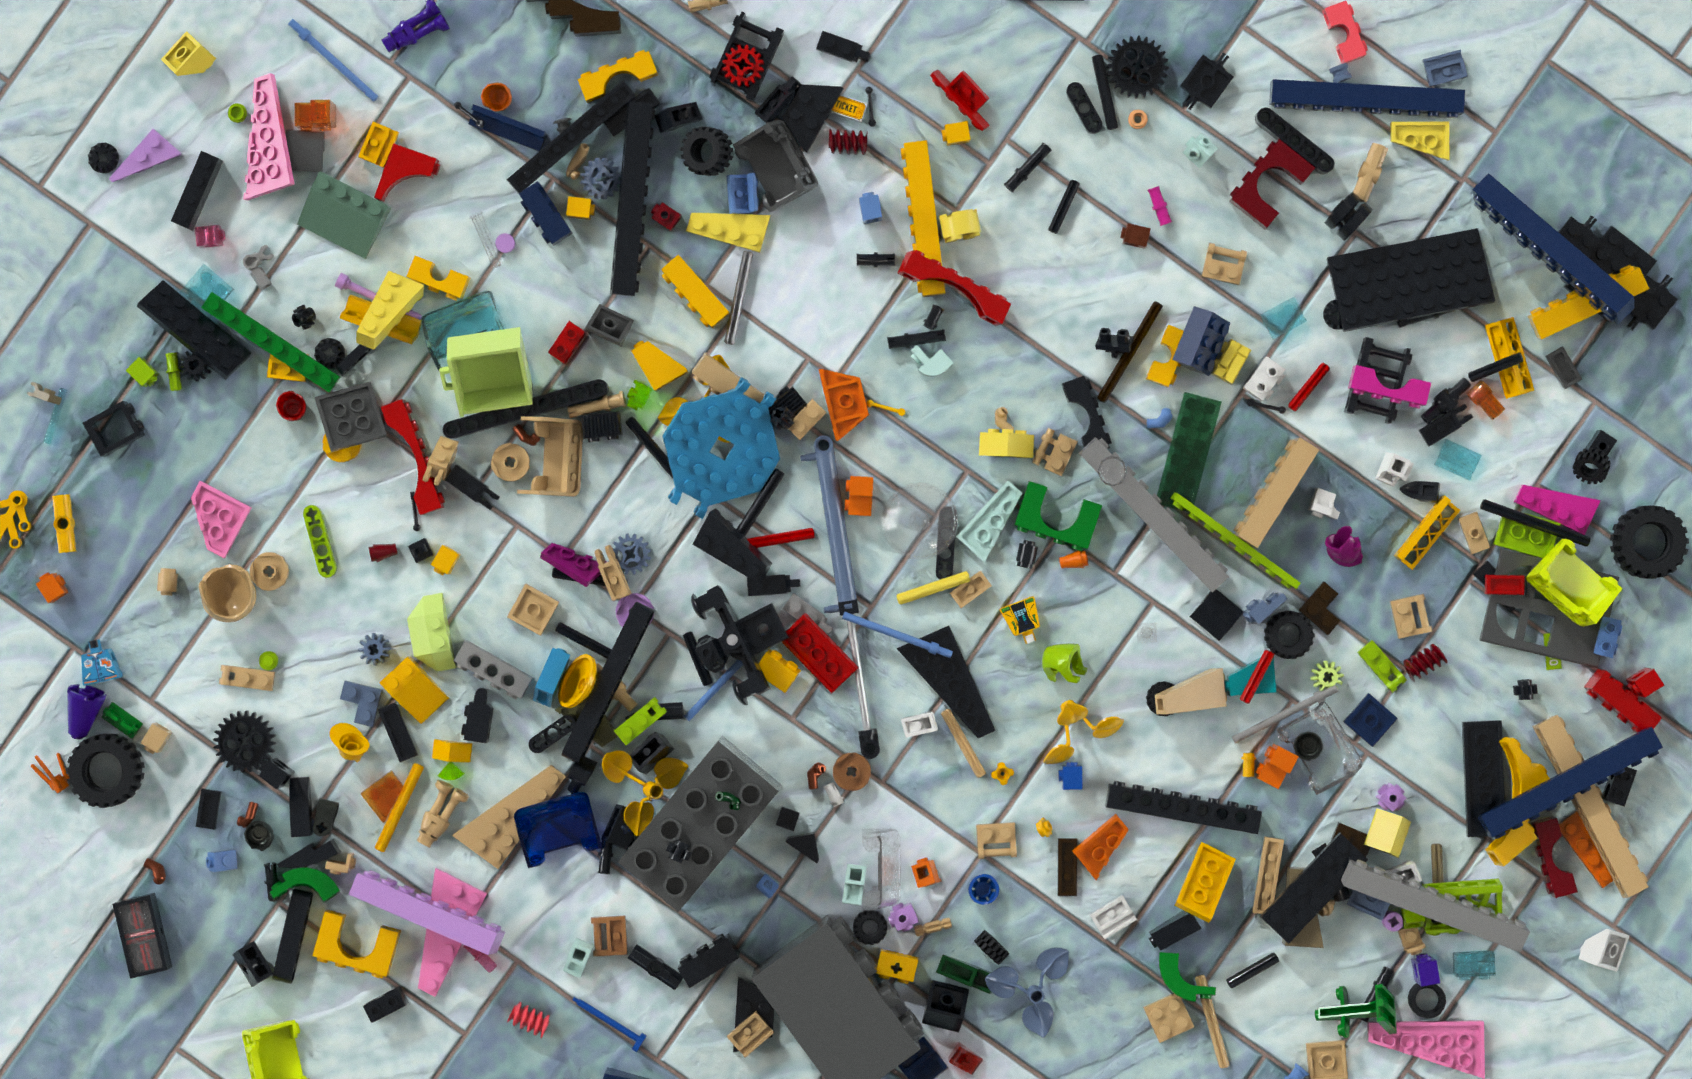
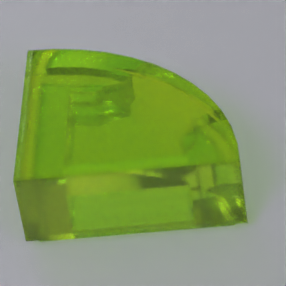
(451, 772)

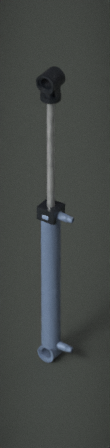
(842, 572)

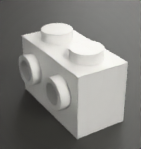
(1263, 379)

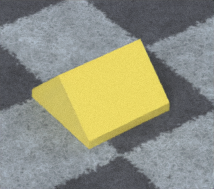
(1387, 832)

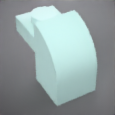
(935, 365)
(578, 957)

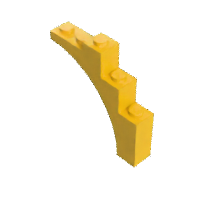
(1524, 777)

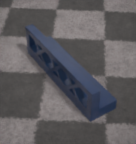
(509, 128)

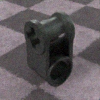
(325, 813)

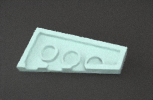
(988, 523)

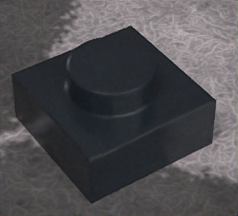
(787, 818)

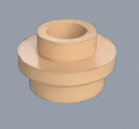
(1142, 115)

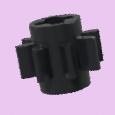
(303, 317)
(782, 418)
(1525, 689)
(678, 851)

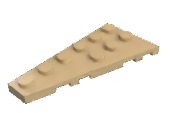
(495, 831)

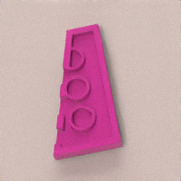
(1568, 509)

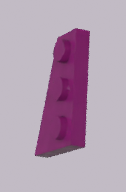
(577, 567)

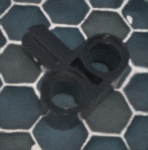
(580, 774)

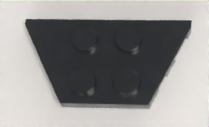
(810, 111)
(751, 1000)

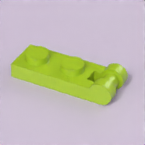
(1381, 665)
(639, 721)

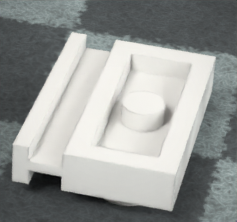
(1113, 917)

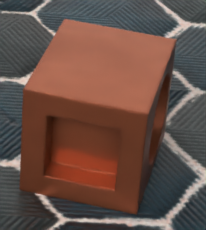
(1135, 235)

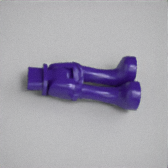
(404, 33)

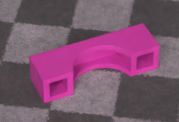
(1365, 380)

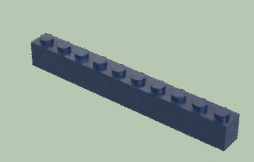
(1366, 97)
(1570, 782)

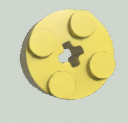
(959, 225)

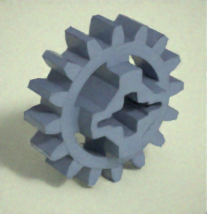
(603, 186)
(638, 559)

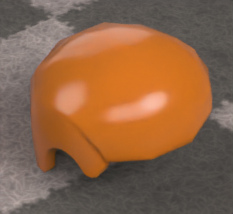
(496, 96)

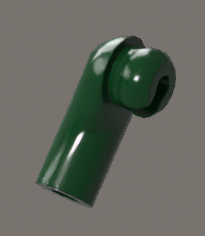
(728, 797)

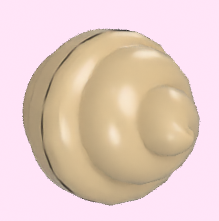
(1327, 909)

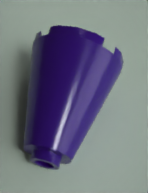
(83, 708)

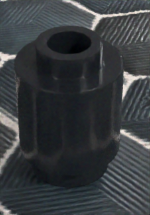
(1026, 554)

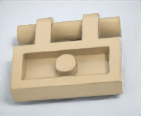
(1060, 454)

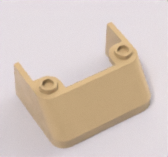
(561, 457)

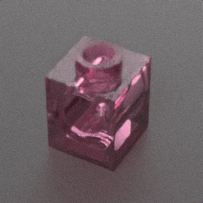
(209, 236)

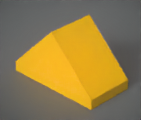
(452, 751)

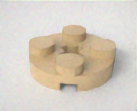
(515, 452)
(261, 563)

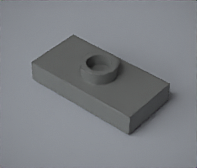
(1563, 367)

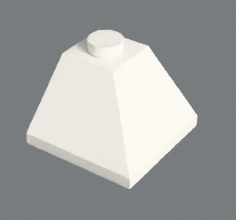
(1605, 949)

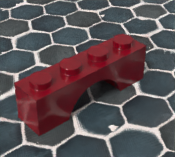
(1559, 882)

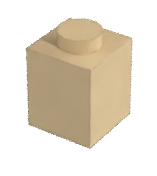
(156, 738)

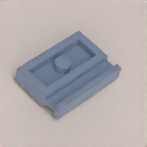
(1445, 68)

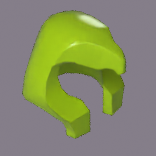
(1058, 658)

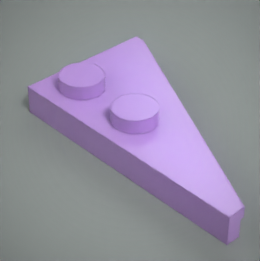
(150, 152)

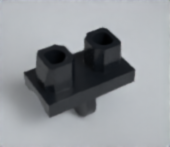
(1114, 343)

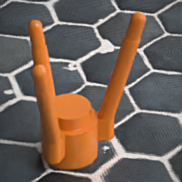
(56, 783)

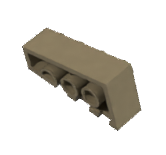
(1310, 935)

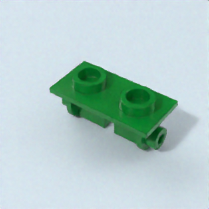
(121, 720)

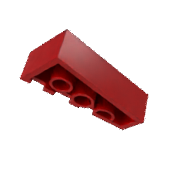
(1621, 701)

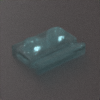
(1283, 318)
(1457, 459)

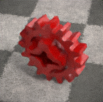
(751, 67)

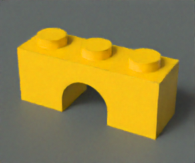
(453, 285)
(1164, 372)

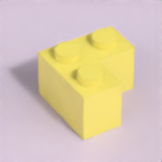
(1006, 443)

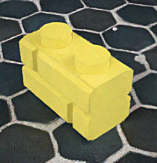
(1230, 361)

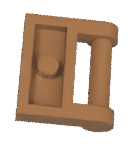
(615, 935)

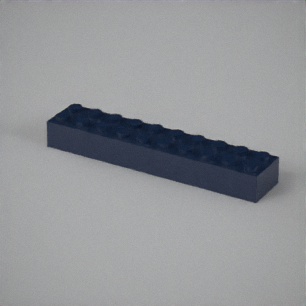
(1553, 249)

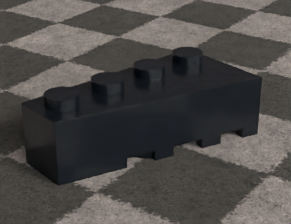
(729, 546)

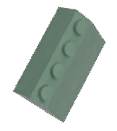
(343, 215)

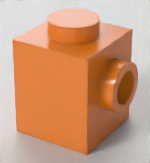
(52, 587)

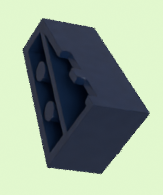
(544, 214)

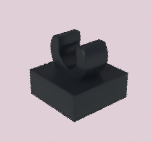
(420, 550)

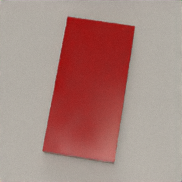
(819, 653)

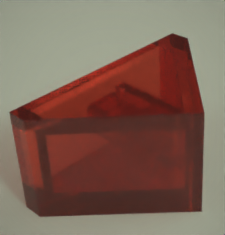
(964, 1058)

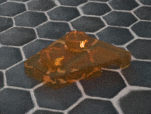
(383, 794)

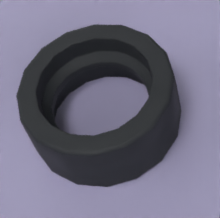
(1431, 1013)

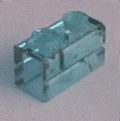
(1474, 964)

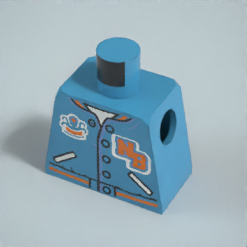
(99, 664)

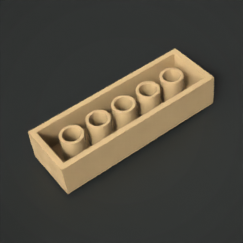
(1276, 492)

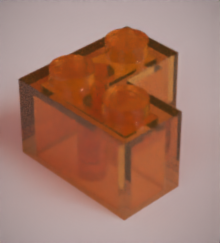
(316, 114)

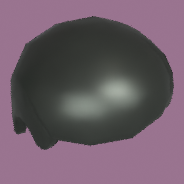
(1308, 746)
(259, 835)

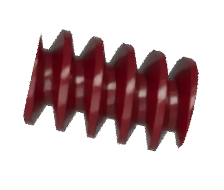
(847, 142)
(1424, 661)

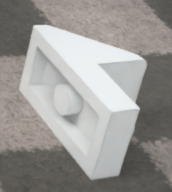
(919, 724)

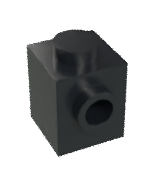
(1601, 441)

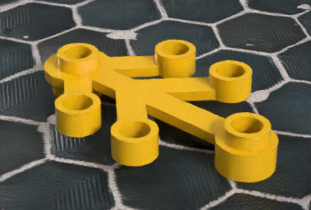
(7, 520)

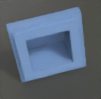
(767, 886)

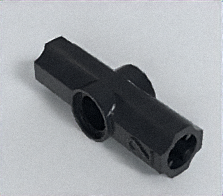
(644, 959)

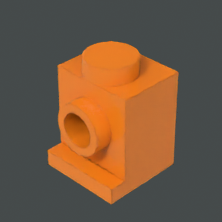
(921, 877)

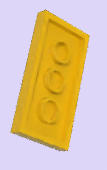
(1205, 882)

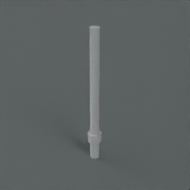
(1319, 697)

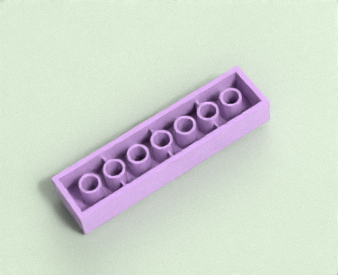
(427, 913)

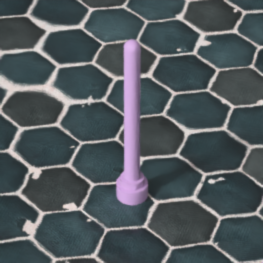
(344, 282)

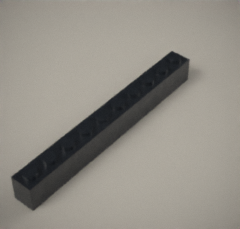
(631, 198)

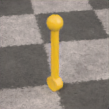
(901, 411)

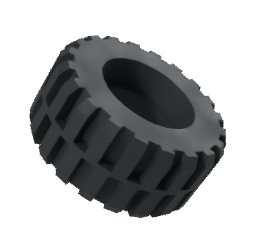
(1674, 542)
(82, 781)

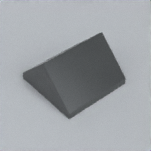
(609, 325)

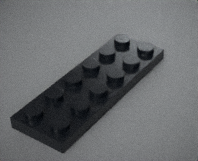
(194, 329)
(1482, 771)
(1311, 889)

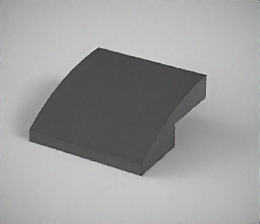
(305, 150)

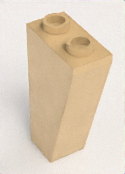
(1194, 694)

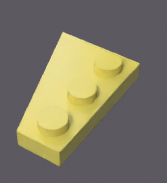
(1422, 136)

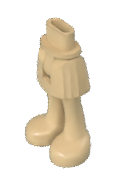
(433, 824)

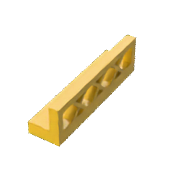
(405, 331)
(1501, 346)
(1422, 528)

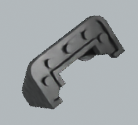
(777, 163)

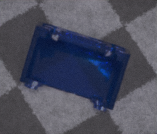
(556, 826)

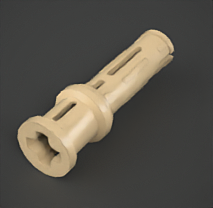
(606, 403)

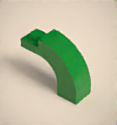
(308, 877)
(1170, 974)

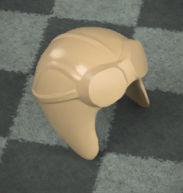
(227, 593)

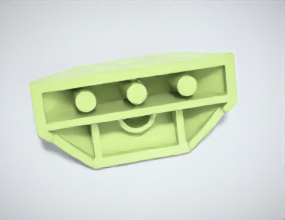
(431, 633)

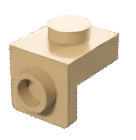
(337, 867)

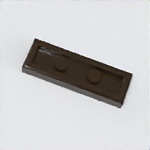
(1067, 867)

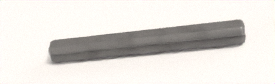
(738, 297)

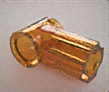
(1483, 396)

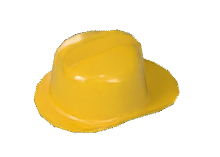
(349, 741)

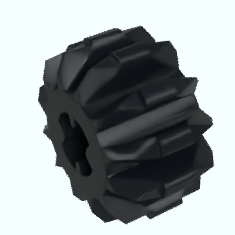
(197, 372)

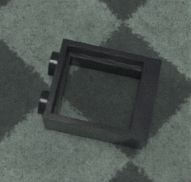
(98, 439)

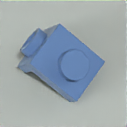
(221, 860)

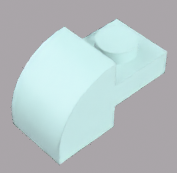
(854, 884)

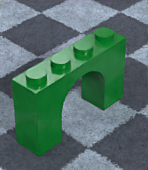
(1030, 519)

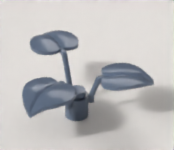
(1040, 1015)

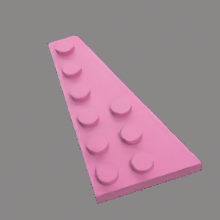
(267, 145)
(440, 950)
(1441, 1042)

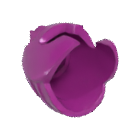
(1344, 548)

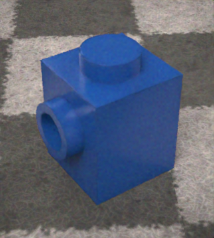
(1071, 776)

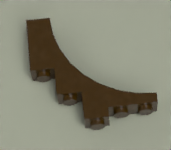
(585, 20)

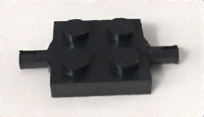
(1206, 81)

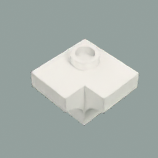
(1394, 468)
(1323, 504)

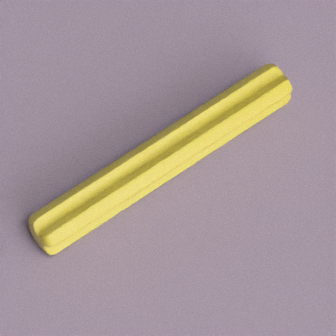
(933, 587)

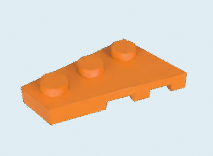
(1099, 846)

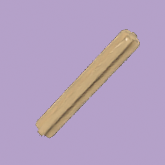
(963, 743)

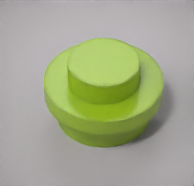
(237, 113)
(268, 660)

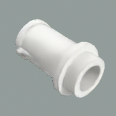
(833, 794)

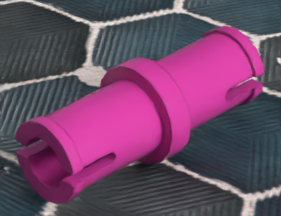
(1159, 206)

